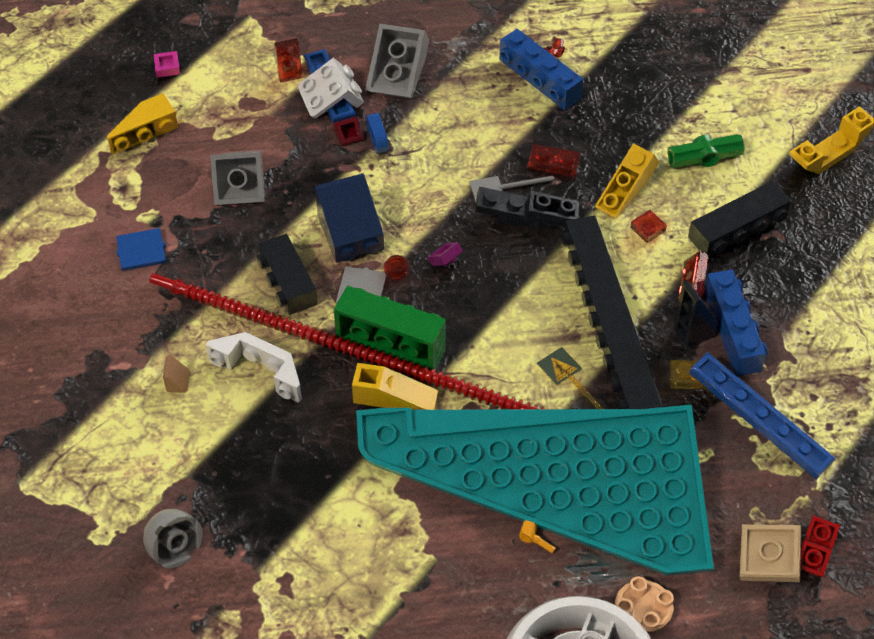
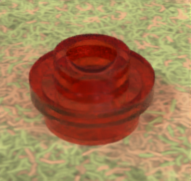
(398, 262)

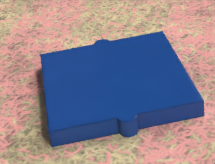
(141, 249)

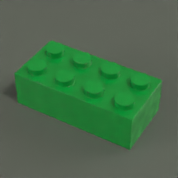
(390, 327)

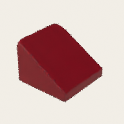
(348, 131)

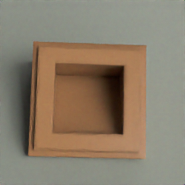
(175, 375)

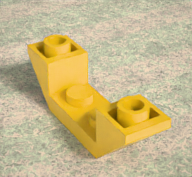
(851, 133)

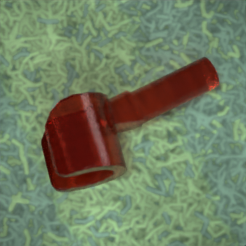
(557, 48)

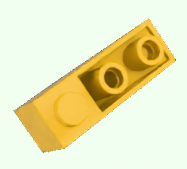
(143, 123)
(627, 181)
(390, 389)

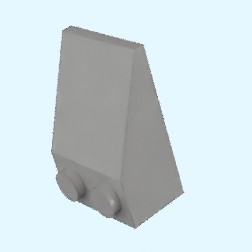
(397, 61)

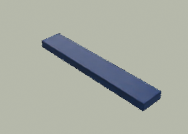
(762, 415)

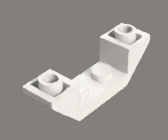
(229, 349)

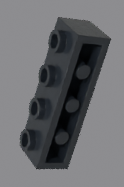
(739, 219)

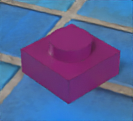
(445, 254)

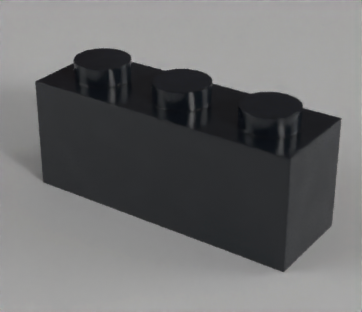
(287, 274)

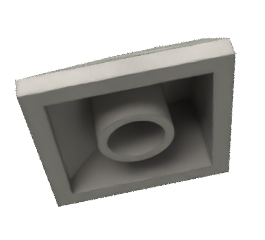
(237, 177)

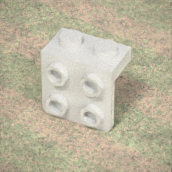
(328, 87)

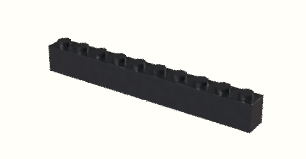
(609, 315)

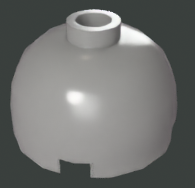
(171, 537)

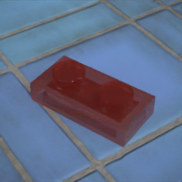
(288, 60)
(554, 160)
(695, 271)

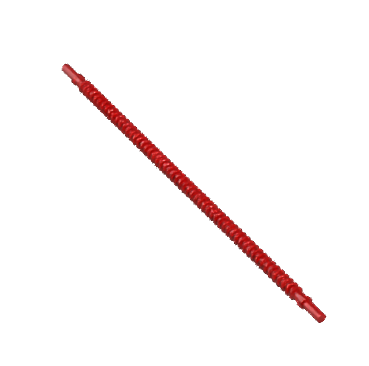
(178, 287)

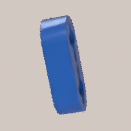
(377, 133)

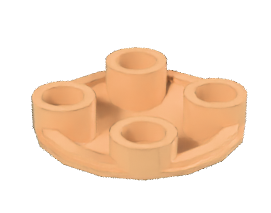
(646, 603)

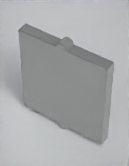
(367, 279)

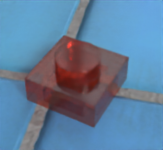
(648, 226)

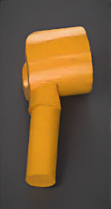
(528, 535)

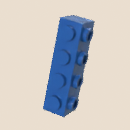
(541, 69)
(735, 323)

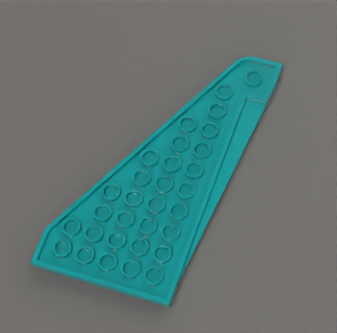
(586, 474)

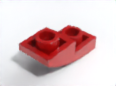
(818, 546)

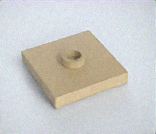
(770, 553)

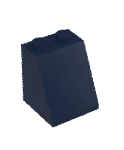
(349, 218)

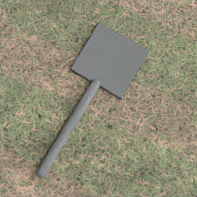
(494, 183)

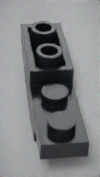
(535, 211)

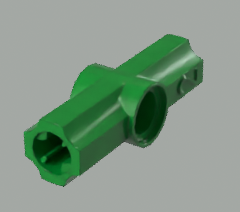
(705, 150)

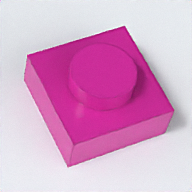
(166, 64)

